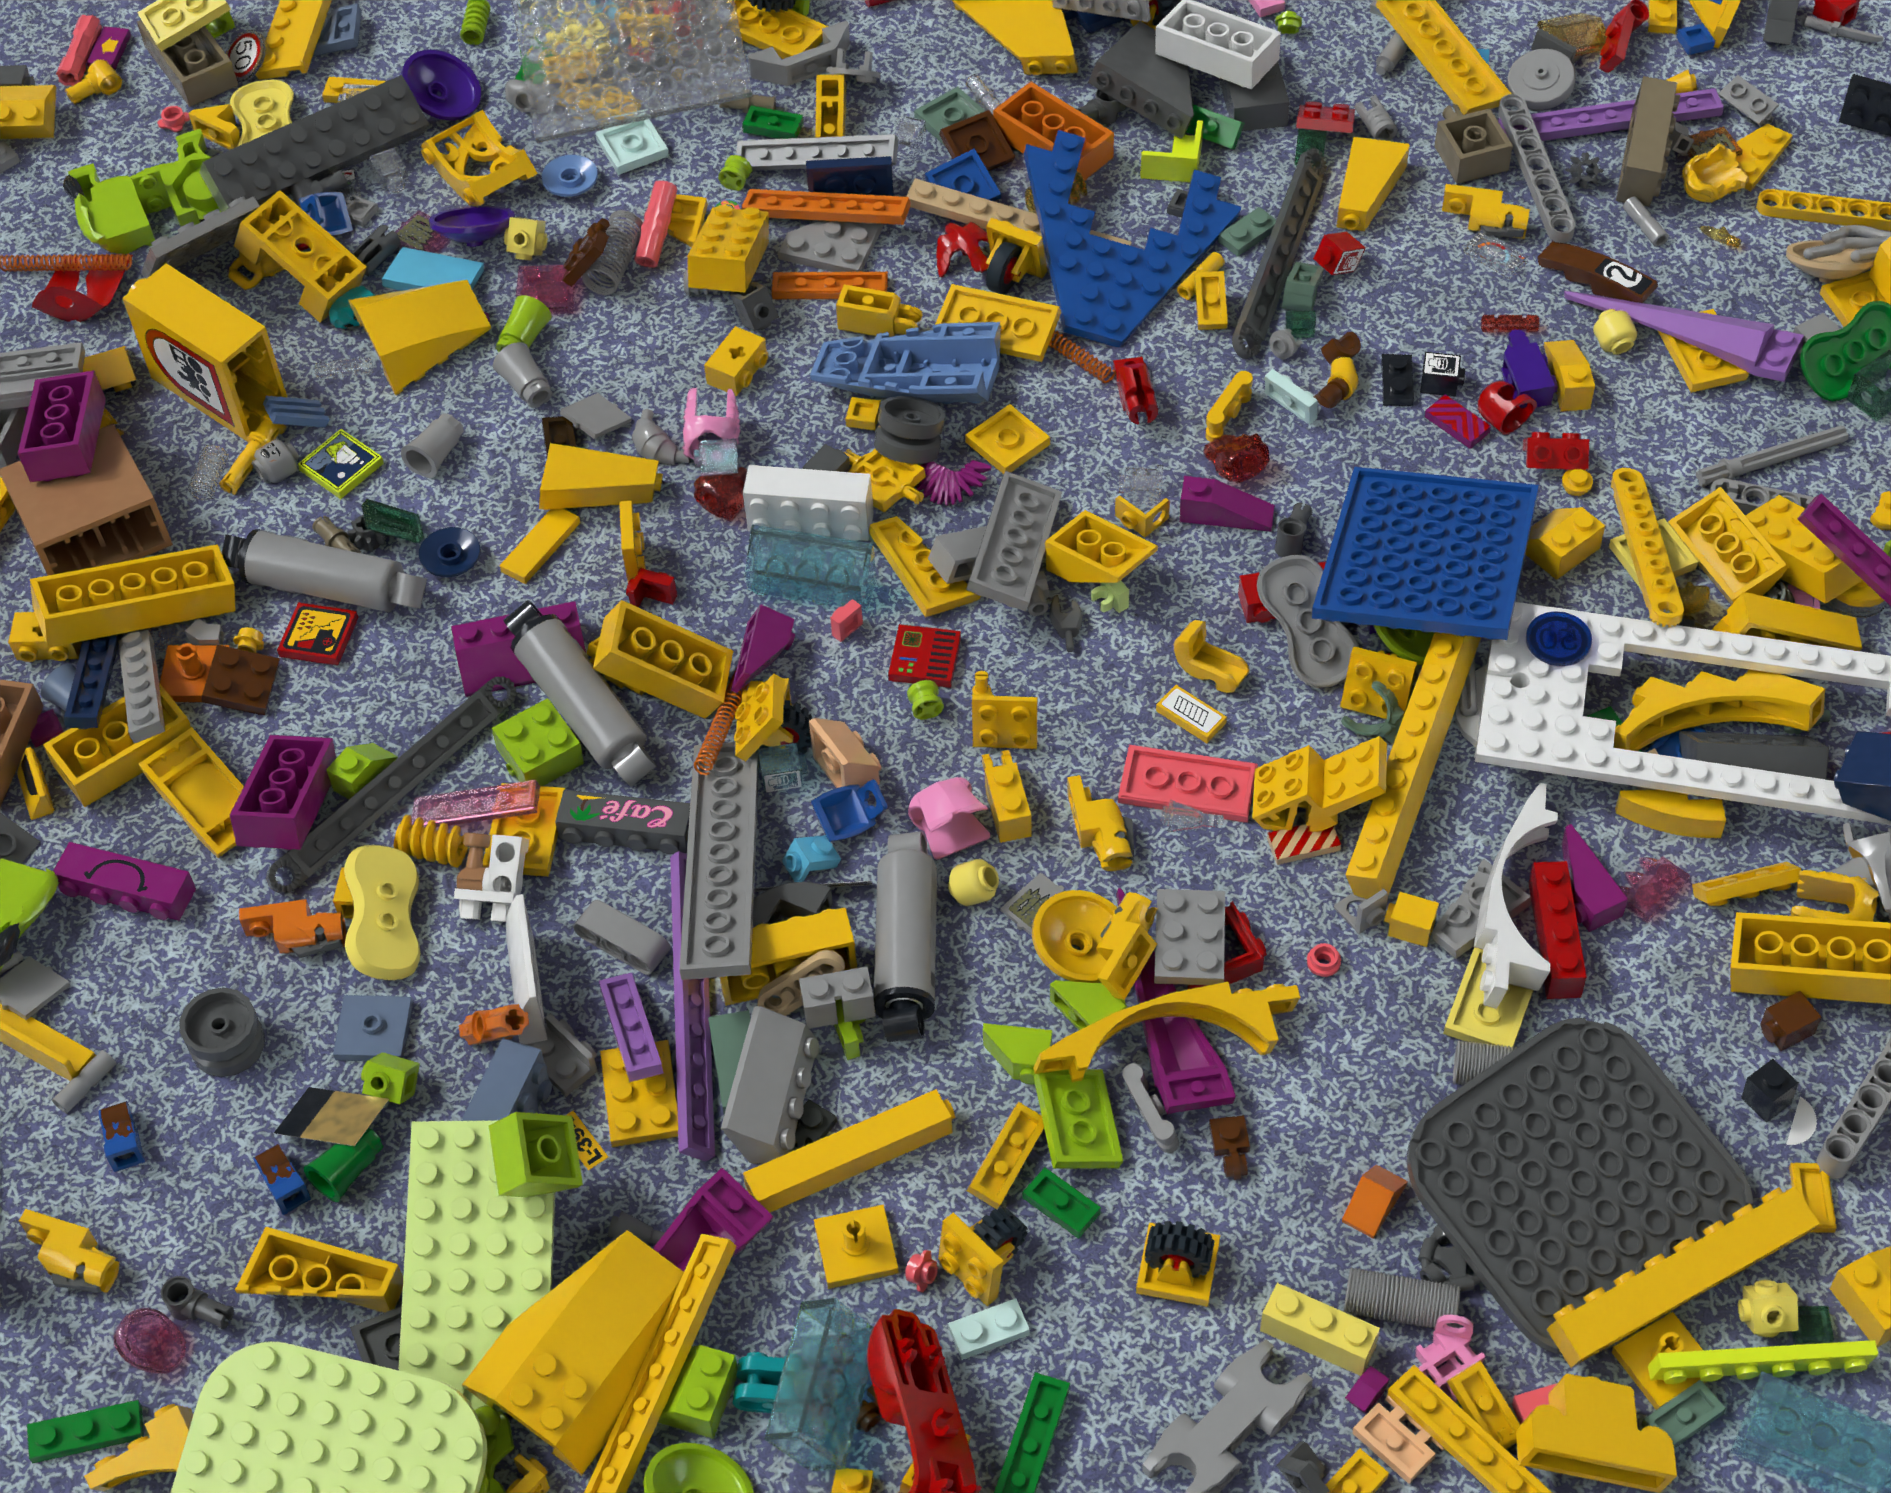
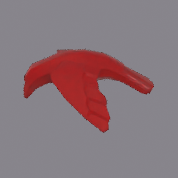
(961, 239)

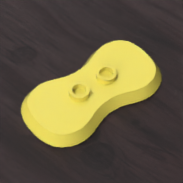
(262, 107)
(381, 930)

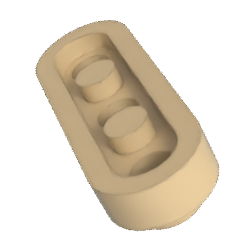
(788, 986)

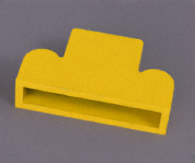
(1595, 1436)

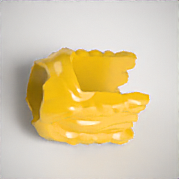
(1836, 888)

